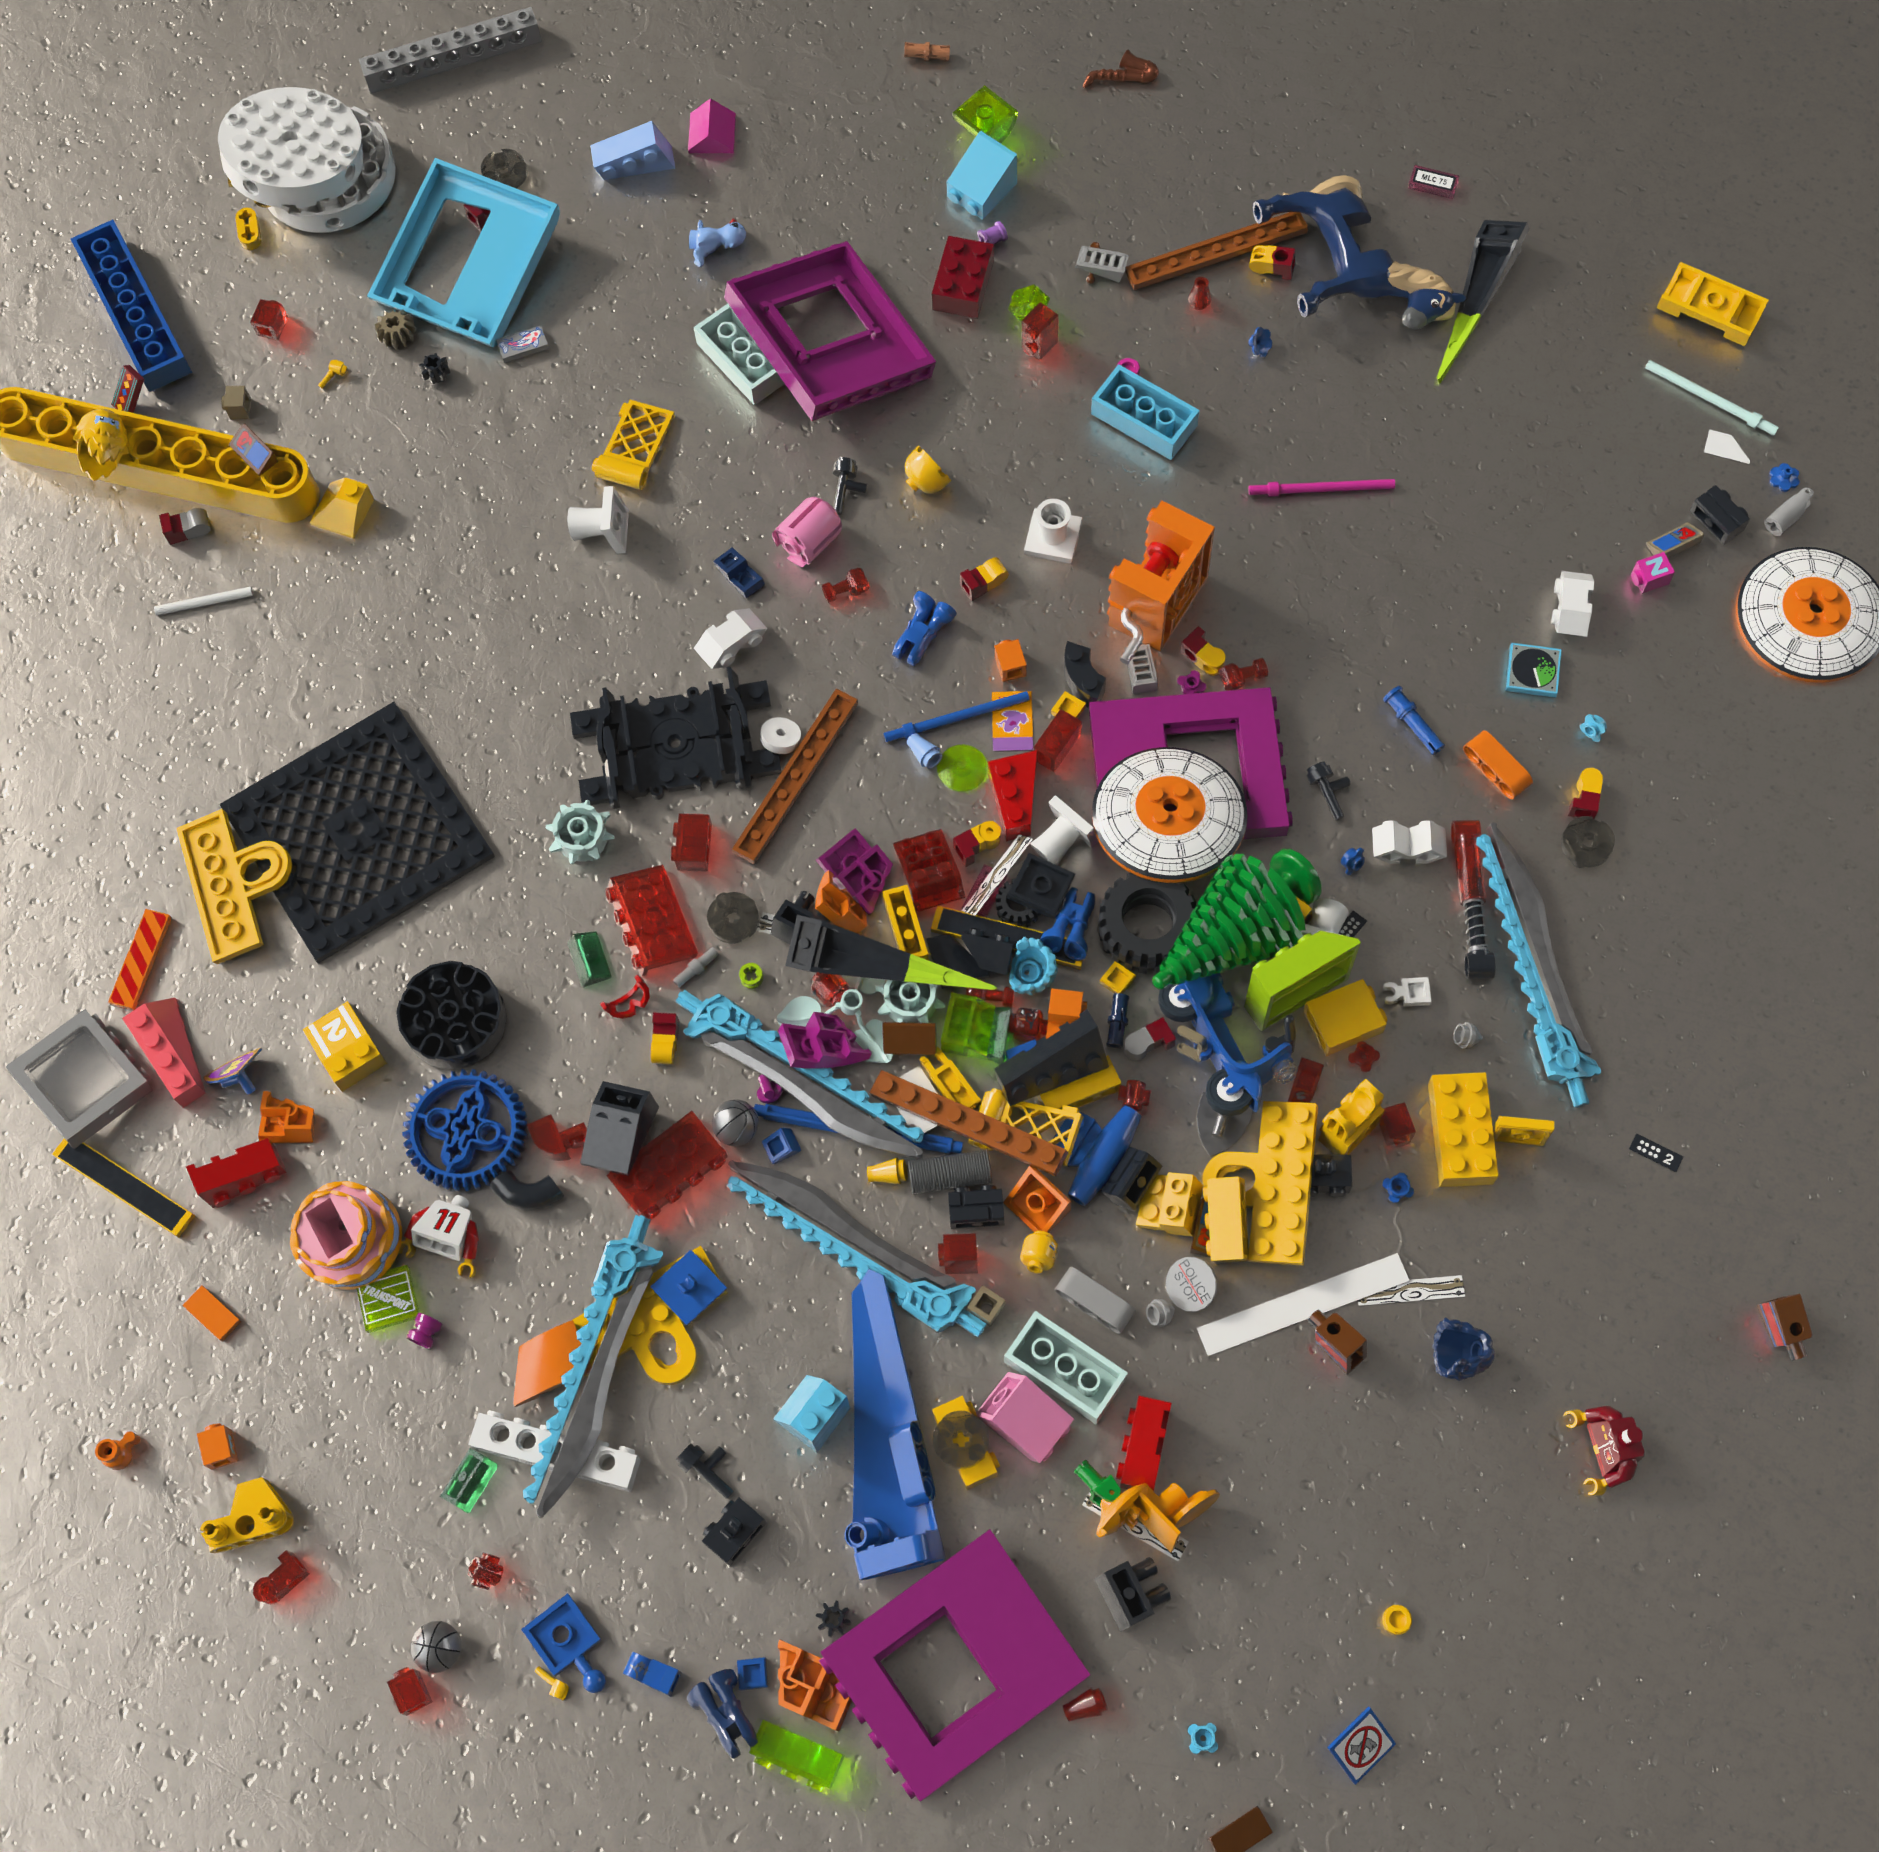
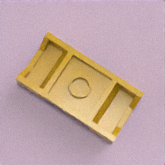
(1713, 302)

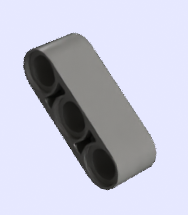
(1095, 1300)

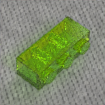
(796, 1756)

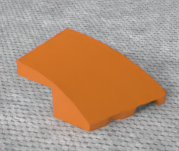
(544, 1362)
(809, 1688)

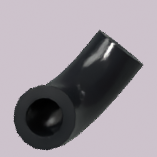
(525, 1195)

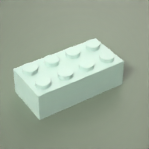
(737, 354)
(1065, 1367)

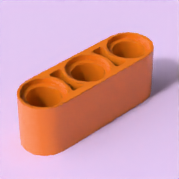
(1497, 764)

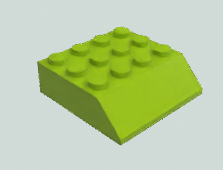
(1299, 976)

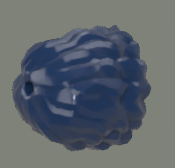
(1461, 1350)

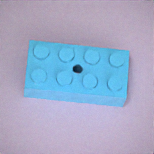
(1145, 412)

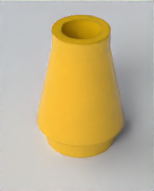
(888, 1172)

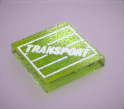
(388, 1300)

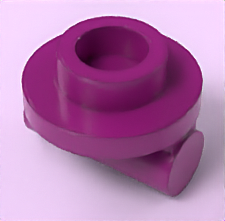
(768, 1090)

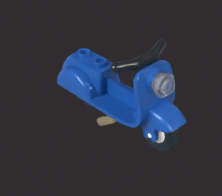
(1236, 1082)

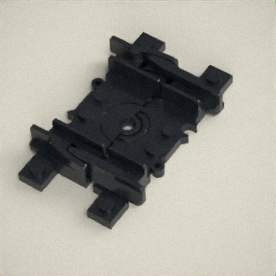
(653, 728)

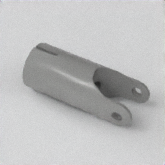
(1788, 512)

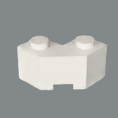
(1574, 603)
(722, 643)
(1422, 842)

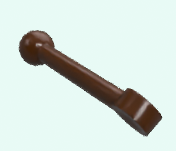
(1090, 278)

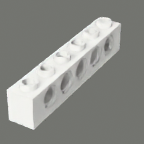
(485, 1440)

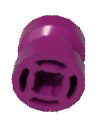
(425, 1328)

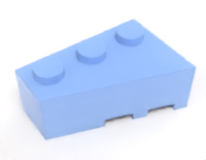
(633, 153)

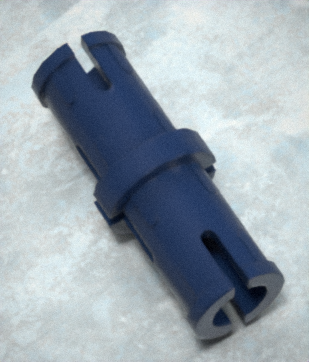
(1117, 1020)

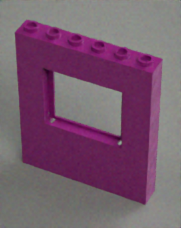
(843, 370)
(1139, 724)
(1003, 1631)

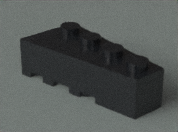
(1053, 1061)

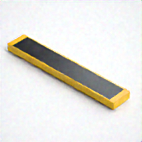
(955, 922)
(125, 1186)

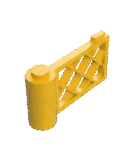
(621, 468)
(996, 1106)

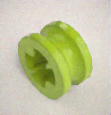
(753, 983)

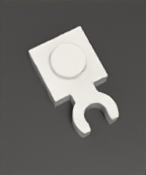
(1412, 992)

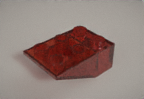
(929, 870)

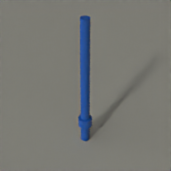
(909, 728)

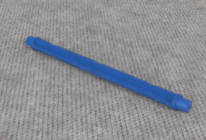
(810, 1120)

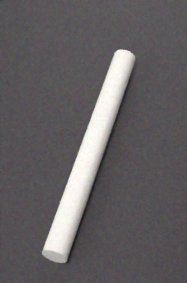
(203, 601)

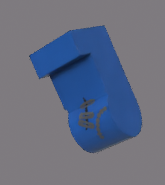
(652, 1673)

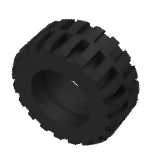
(1128, 894)

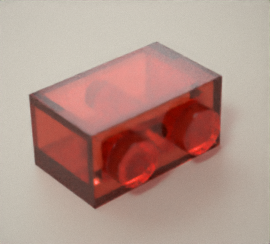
(1039, 331)
(1057, 740)
(692, 842)
(958, 1253)

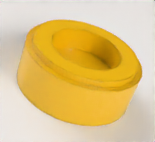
(1397, 1620)

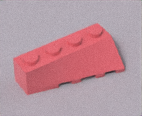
(165, 1043)

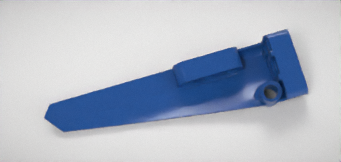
(890, 1457)

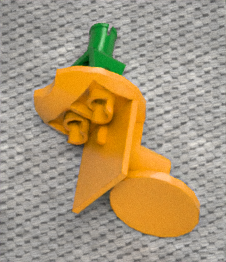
(1157, 1513)

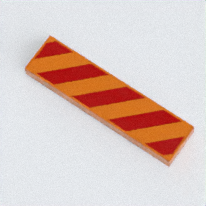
(140, 959)

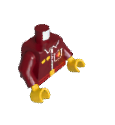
(1615, 1444)

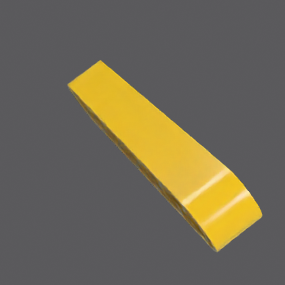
(161, 457)

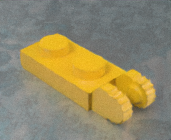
(950, 1081)

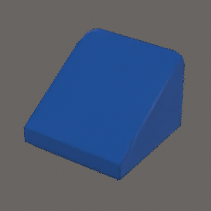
(781, 1145)

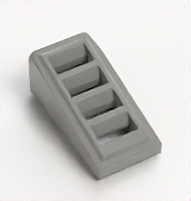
(1112, 257)
(1143, 685)

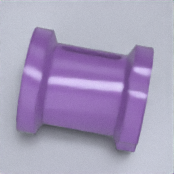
(993, 234)

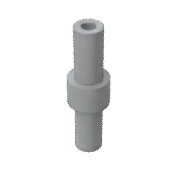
(695, 967)

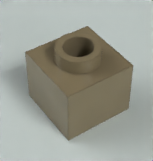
(236, 402)
(983, 1297)

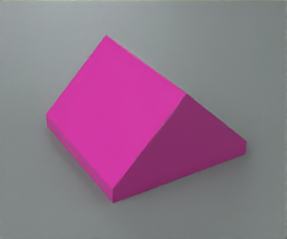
(712, 129)

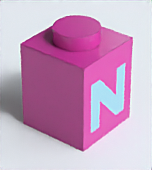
(1652, 572)

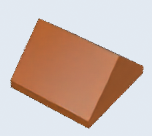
(1038, 1201)

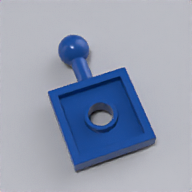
(580, 1640)

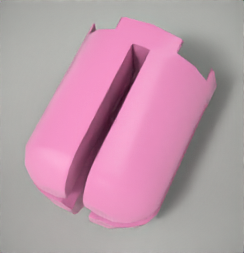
(808, 530)

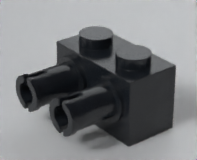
(785, 918)
(1125, 1595)

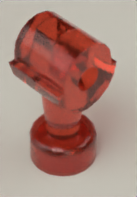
(854, 583)
(1234, 677)
(1005, 996)

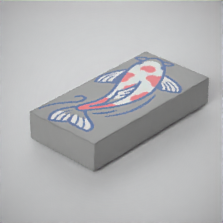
(522, 344)

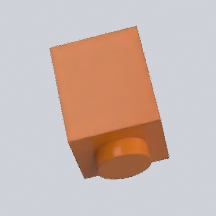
(1010, 660)
(217, 1446)

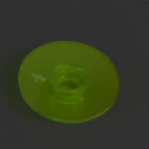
(964, 777)

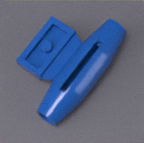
(1098, 1151)

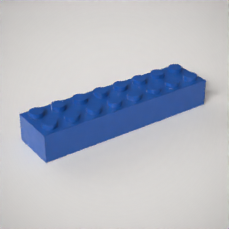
(131, 305)

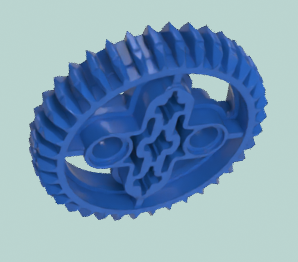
(461, 1119)

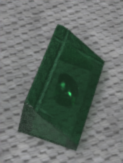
(588, 958)
(999, 1035)
(469, 1480)

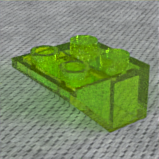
(967, 1026)

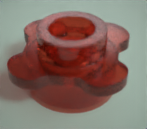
(1364, 1049)

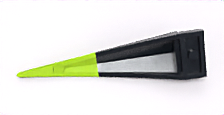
(1491, 260)
(838, 951)

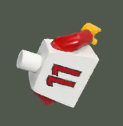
(445, 1231)

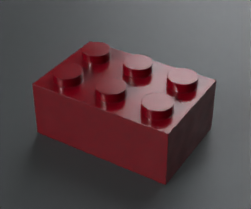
(962, 277)

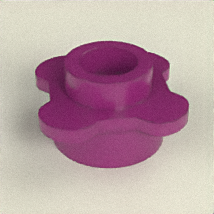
(1194, 677)

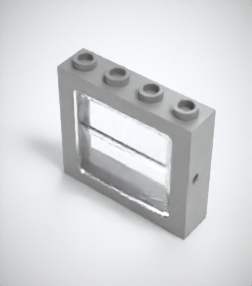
(80, 1077)

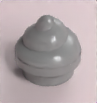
(1466, 1035)
(1160, 1312)

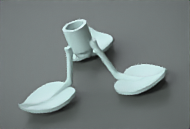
(868, 1037)

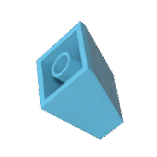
(983, 176)
(813, 1411)

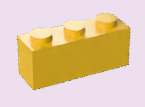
(904, 921)
(1083, 1090)
(1226, 1219)
(983, 1470)

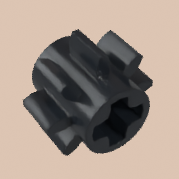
(434, 368)
(825, 1618)

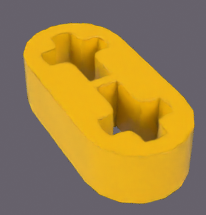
(243, 229)

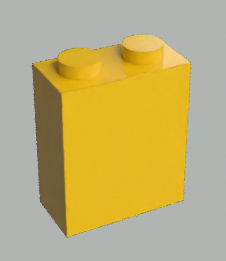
(1345, 1017)

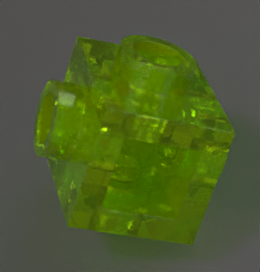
(1025, 300)

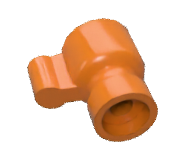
(117, 1453)

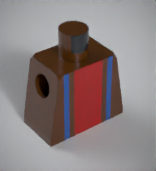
(1787, 1324)
(1339, 1340)

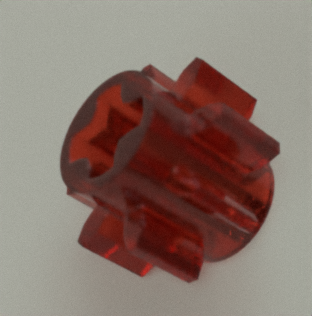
(1134, 1094)
(485, 1571)

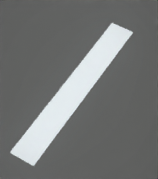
(1302, 1304)

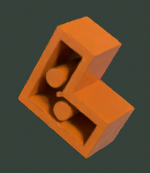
(1064, 1008)

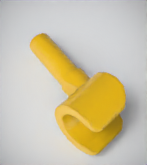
(335, 367)
(558, 1689)

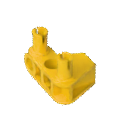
(253, 1504)

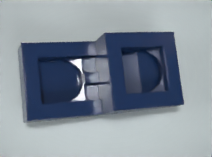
(738, 573)

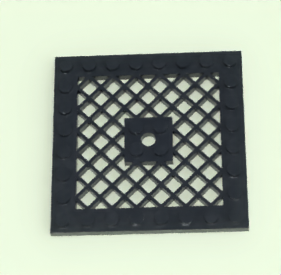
(409, 890)

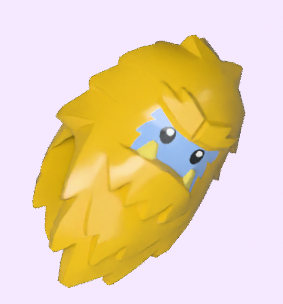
(100, 443)

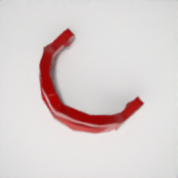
(611, 1007)

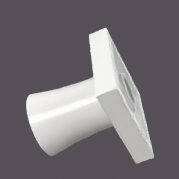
(607, 521)
(1053, 532)
(1063, 833)
(1327, 916)

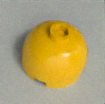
(924, 472)

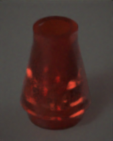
(1200, 294)
(1086, 1705)

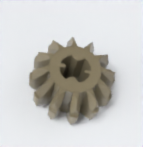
(395, 328)

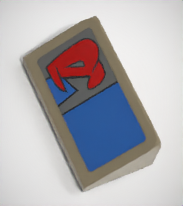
(1676, 540)

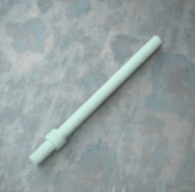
(1753, 419)

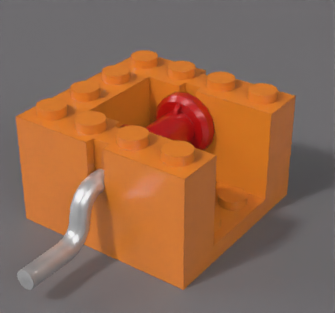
(1154, 595)

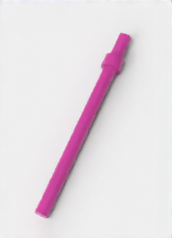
(1273, 489)

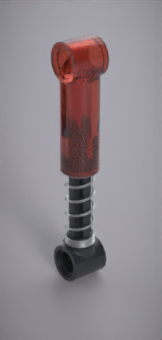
(1479, 961)

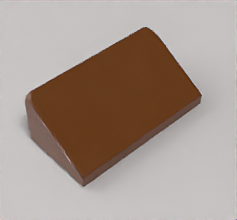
(909, 1038)
(1241, 1833)

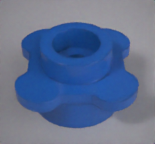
(1353, 860)
(1401, 1180)

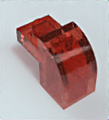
(554, 1143)

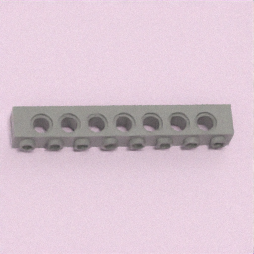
(450, 50)

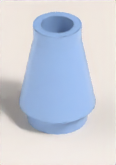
(925, 752)

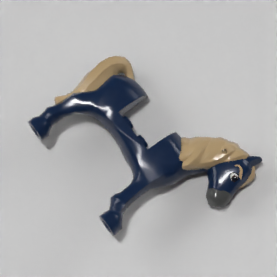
(1370, 274)

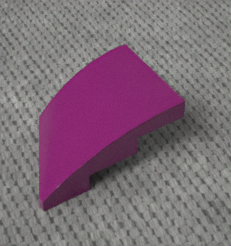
(857, 868)
(821, 1043)

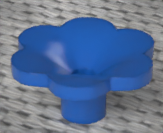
(1261, 342)
(1784, 477)

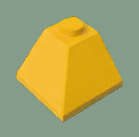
(343, 507)

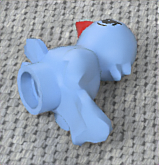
(708, 239)

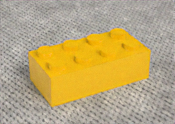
(1462, 1129)

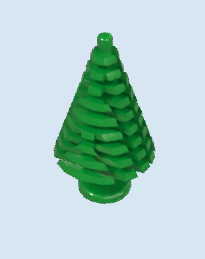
(1242, 917)

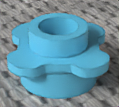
(1594, 727)
(1207, 1731)

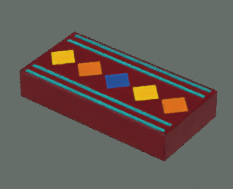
(127, 389)

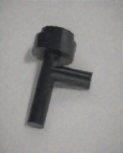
(845, 469)
(1319, 775)
(691, 1459)

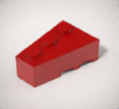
(1013, 790)
(237, 1174)
(1144, 1443)

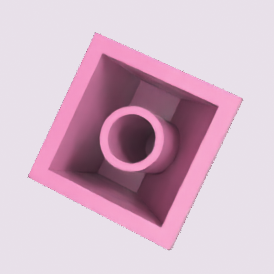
(1025, 1417)

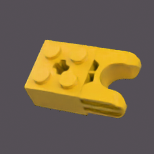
(1353, 1120)

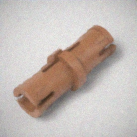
(927, 51)

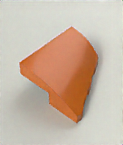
(839, 905)
(285, 1121)

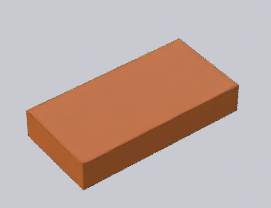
(212, 1313)

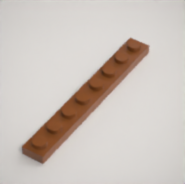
(1215, 250)
(795, 776)
(969, 1123)

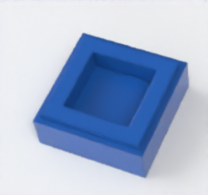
(752, 1673)

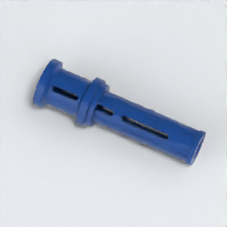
(1407, 711)

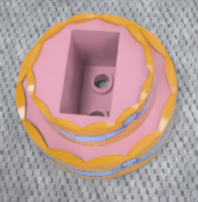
(351, 1255)

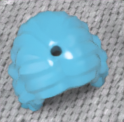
(1038, 961)

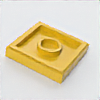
(1522, 1130)

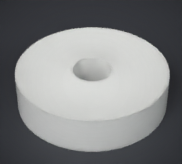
(782, 744)

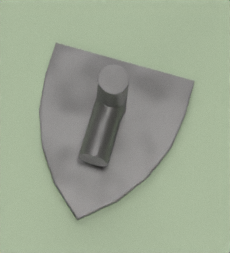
(1217, 1130)

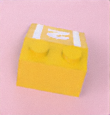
(344, 1046)

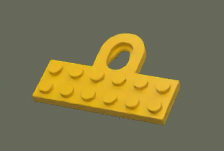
(221, 885)
(1282, 1181)
(649, 1320)

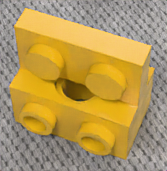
(1171, 1204)

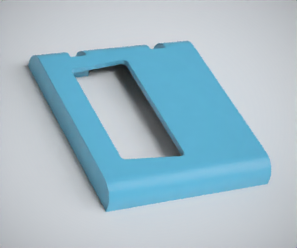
(497, 265)

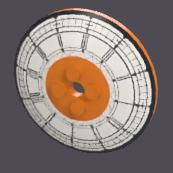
(1792, 638)
(1164, 843)

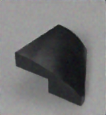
(951, 954)

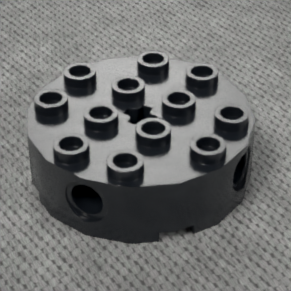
(427, 1008)

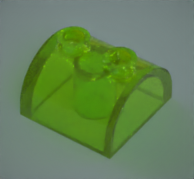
(986, 113)

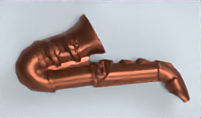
(1136, 70)

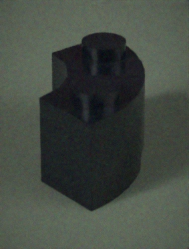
(1081, 676)

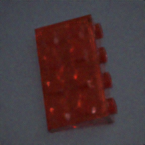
(650, 919)
(669, 1166)

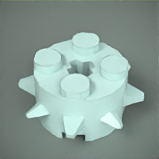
(579, 832)
(909, 1010)

